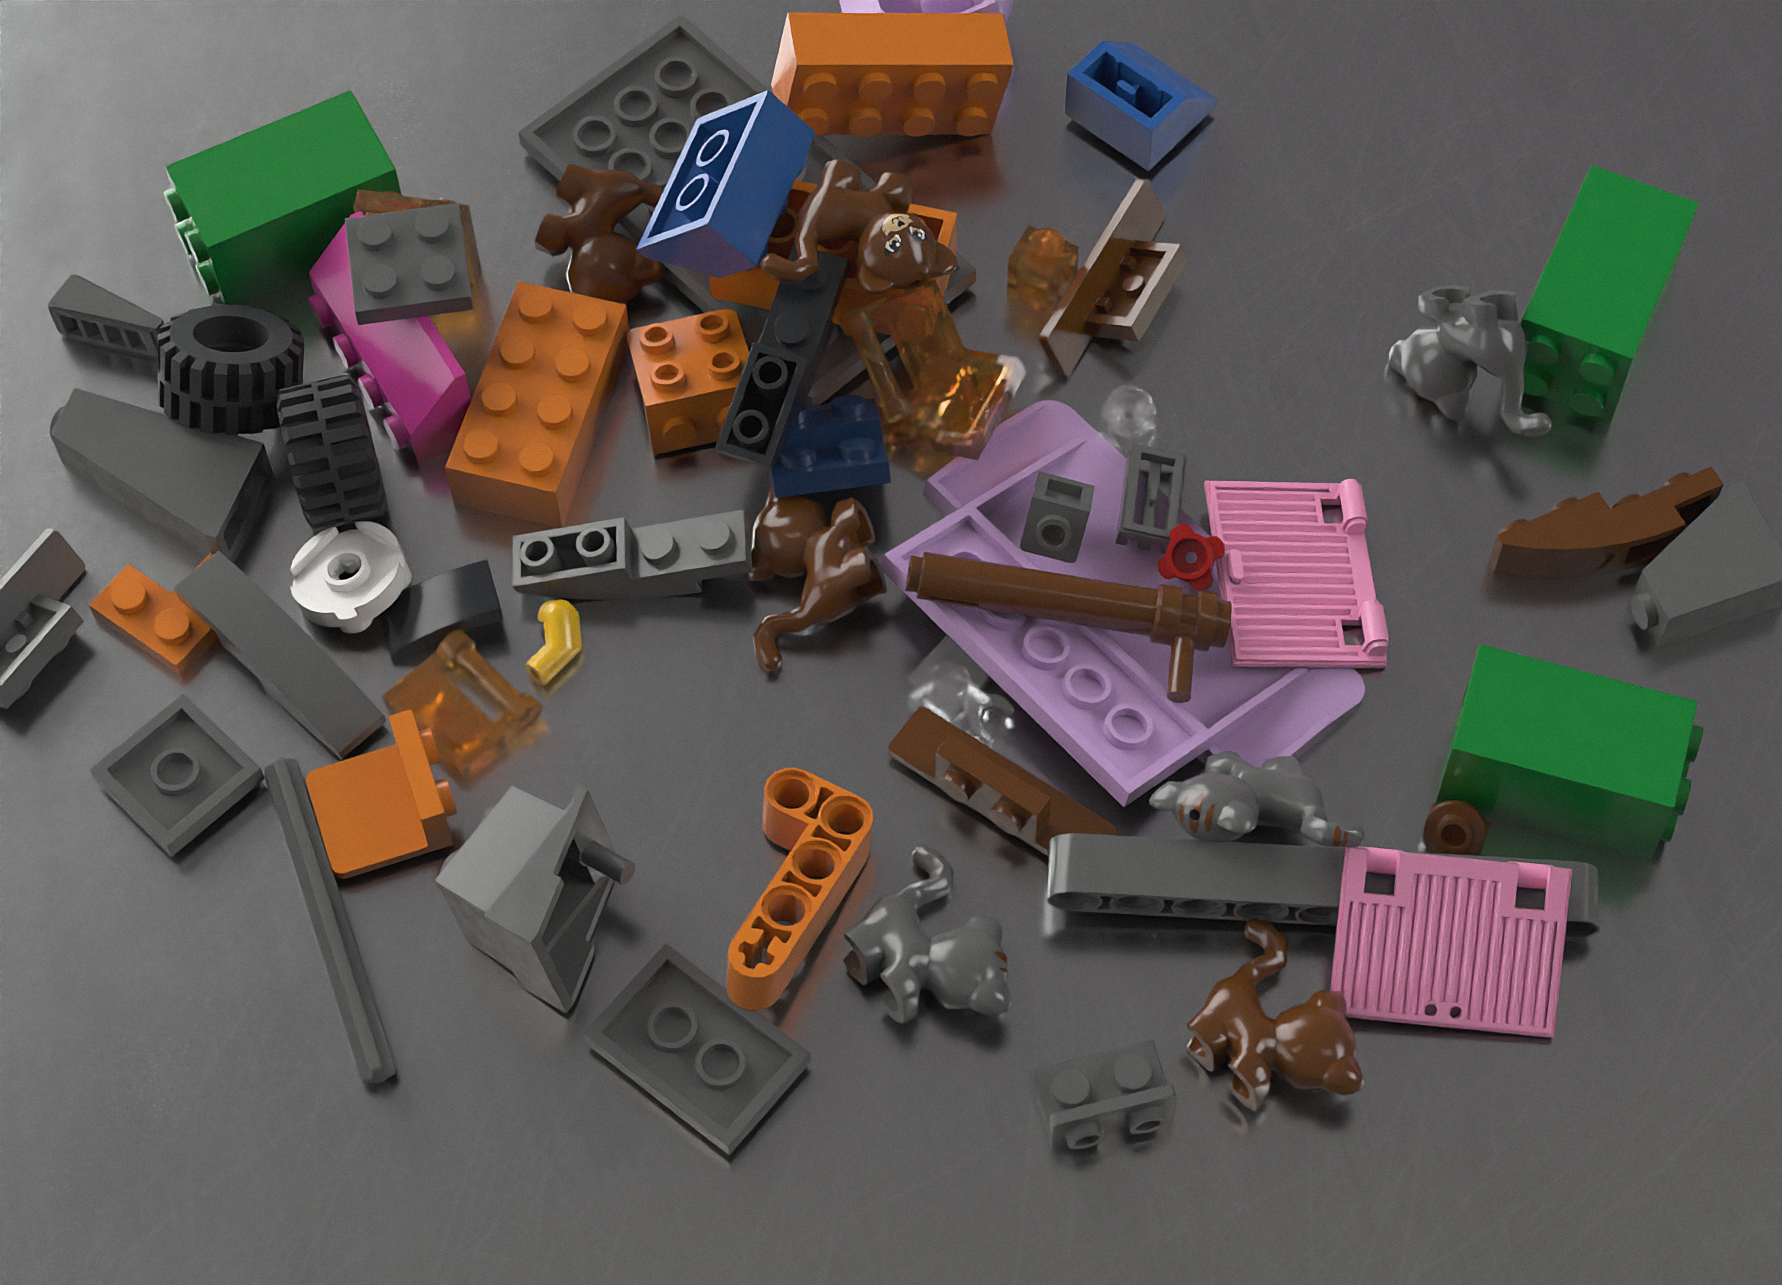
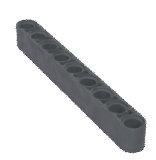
(1245, 880)

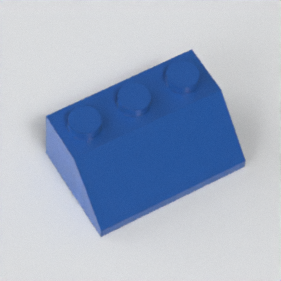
(729, 188)

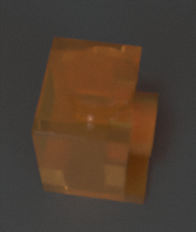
(1046, 256)

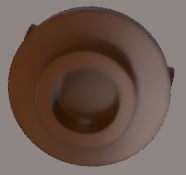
(1455, 828)

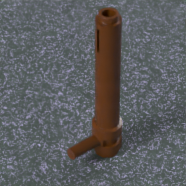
(1161, 613)

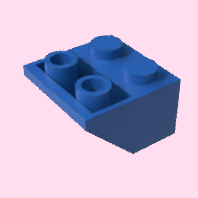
(1134, 101)

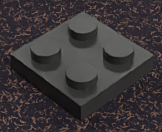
(408, 264)
(177, 774)

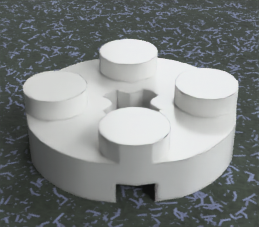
(356, 600)

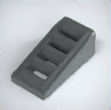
(103, 318)

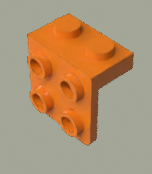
(688, 376)
(383, 803)

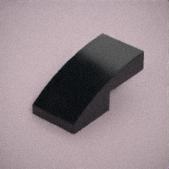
(439, 606)

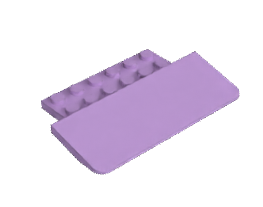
(1097, 686)

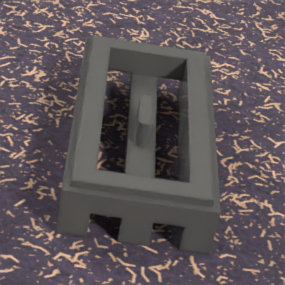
(1146, 532)

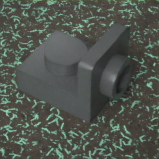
(1057, 517)

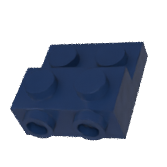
(832, 449)

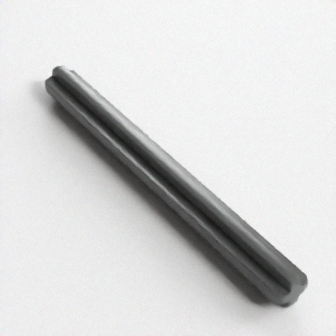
(329, 922)

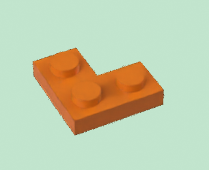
(153, 619)

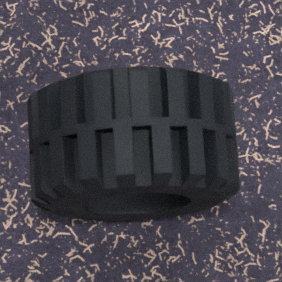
(226, 367)
(331, 452)

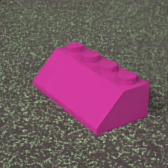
(400, 361)

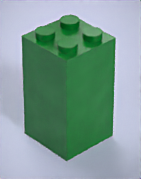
(275, 197)
(1603, 291)
(1571, 753)

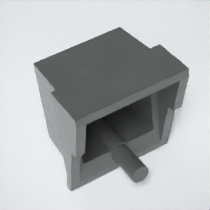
(535, 889)

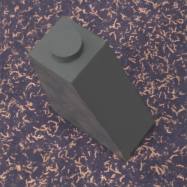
(1712, 572)

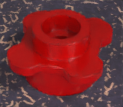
(1185, 541)

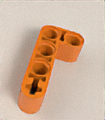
(791, 896)

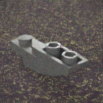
(627, 563)

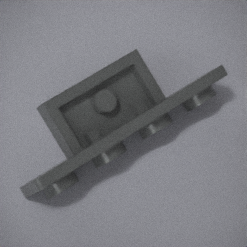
(31, 617)

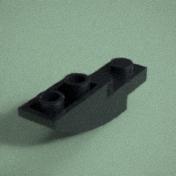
(783, 364)

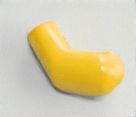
(562, 640)

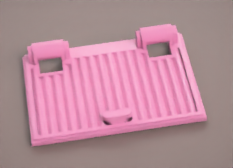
(1296, 574)
(1450, 942)

